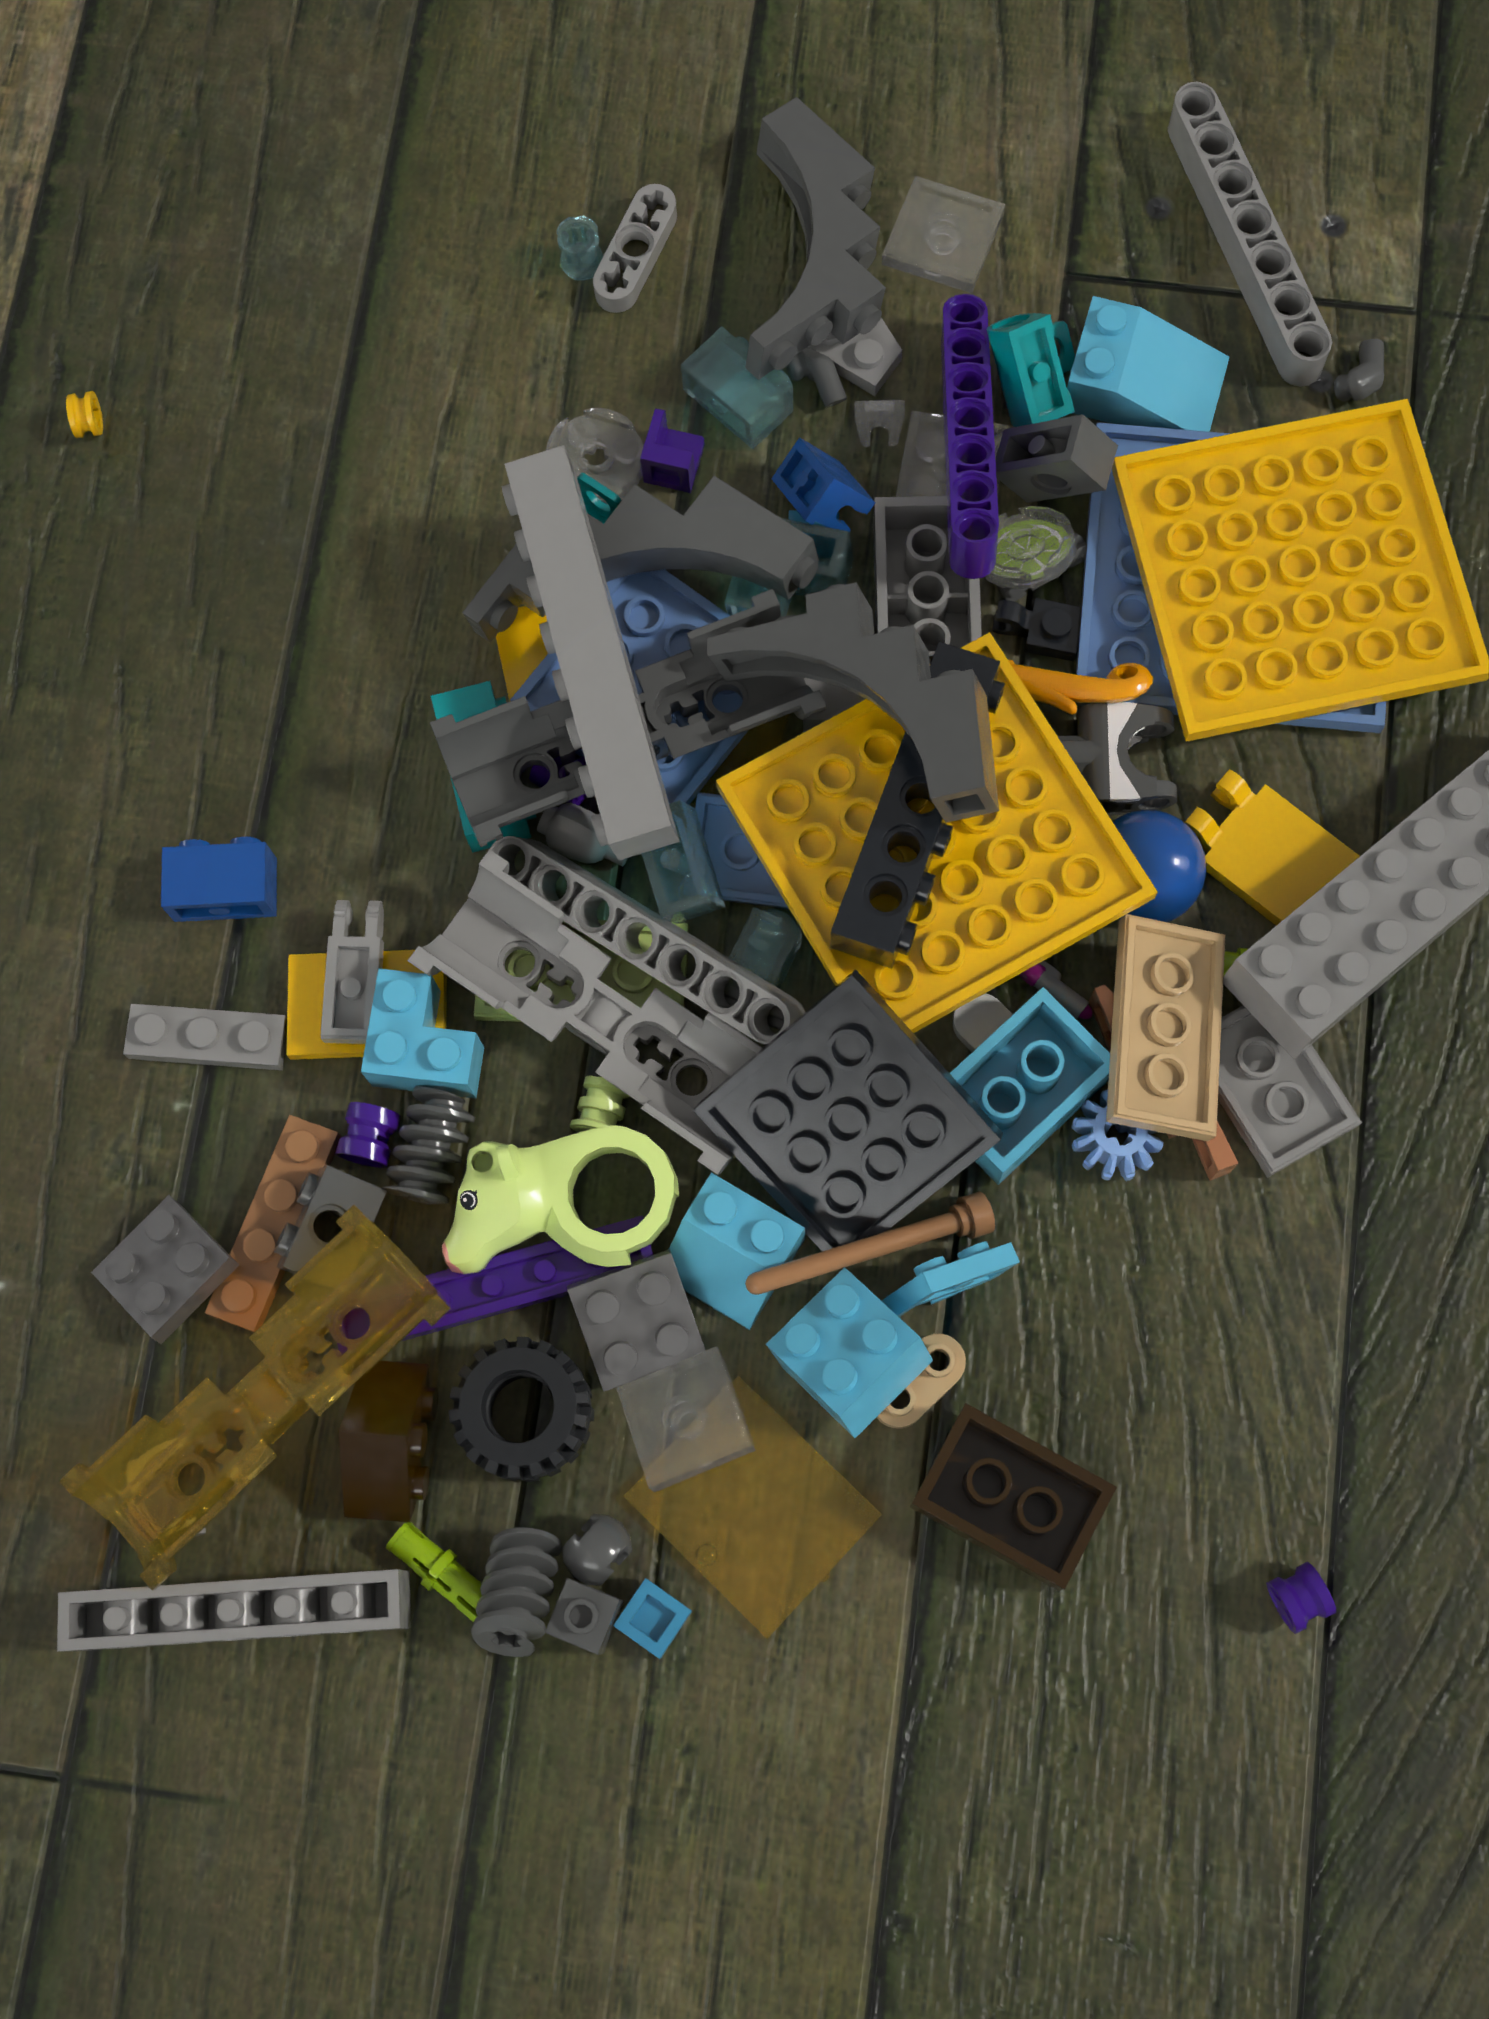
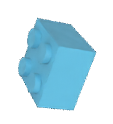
(850, 1352)

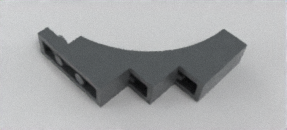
(716, 534)

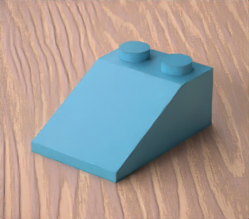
(1144, 370)

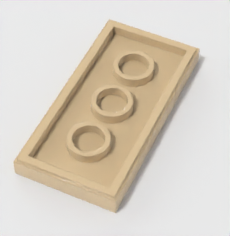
(1166, 1028)

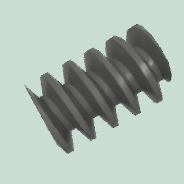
(429, 1147)
(516, 1591)

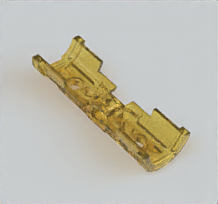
(139, 1474)

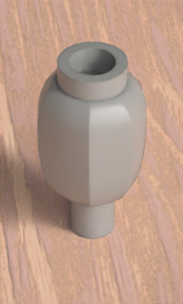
(572, 834)

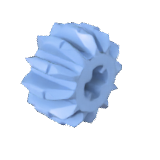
(1107, 1150)

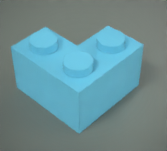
(407, 1048)

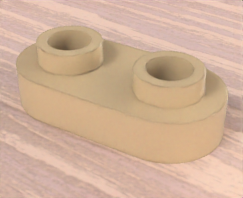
(929, 1384)

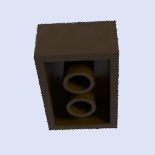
(1013, 1497)

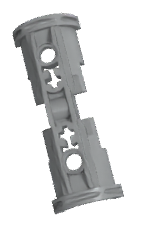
(510, 917)

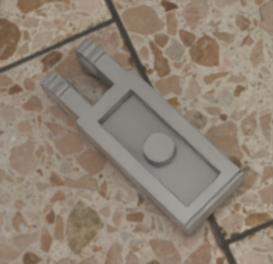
(351, 974)

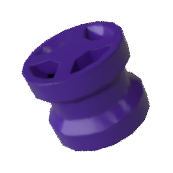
(1301, 1597)

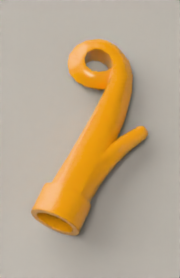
(1064, 689)

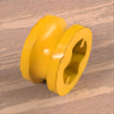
(84, 414)

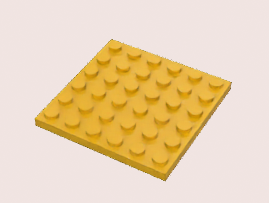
(1299, 570)
(1002, 893)

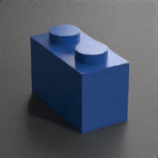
(219, 880)

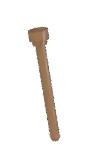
(969, 1217)

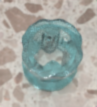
(579, 247)

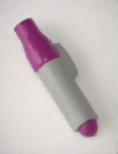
(1048, 977)

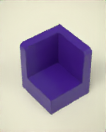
(670, 455)

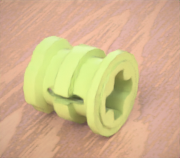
(600, 1105)

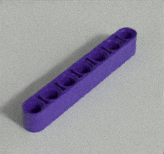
(969, 437)

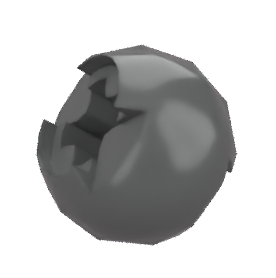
(590, 1556)

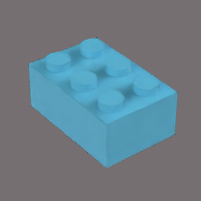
(1032, 1078)

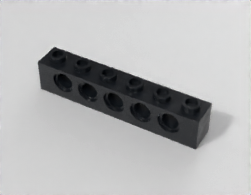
(858, 925)

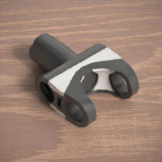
(1103, 758)

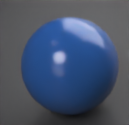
(1169, 857)

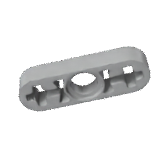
(635, 228)

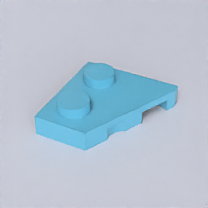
(938, 1280)

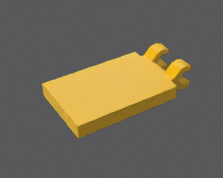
(1267, 848)

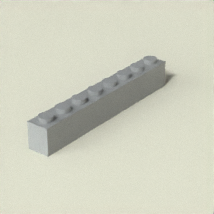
(590, 655)

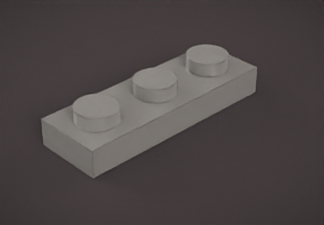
(206, 1037)

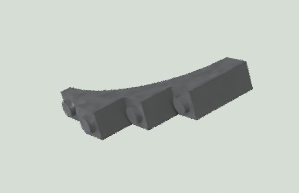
(829, 190)
(891, 669)

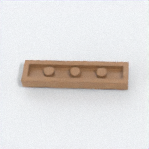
(251, 1287)

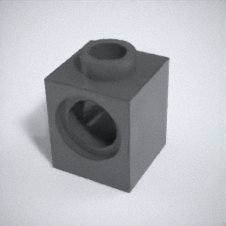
(584, 1616)

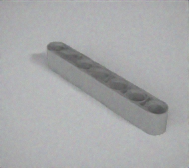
(1202, 127)
(668, 944)

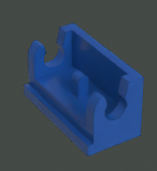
(819, 486)

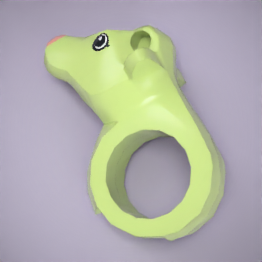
(529, 1191)

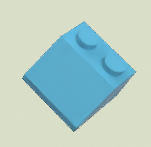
(725, 1241)

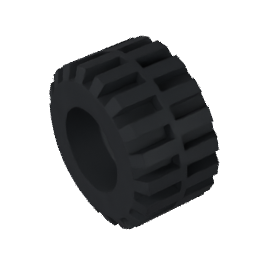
(488, 1377)

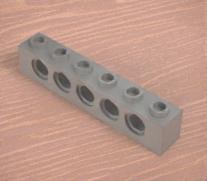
(234, 1610)

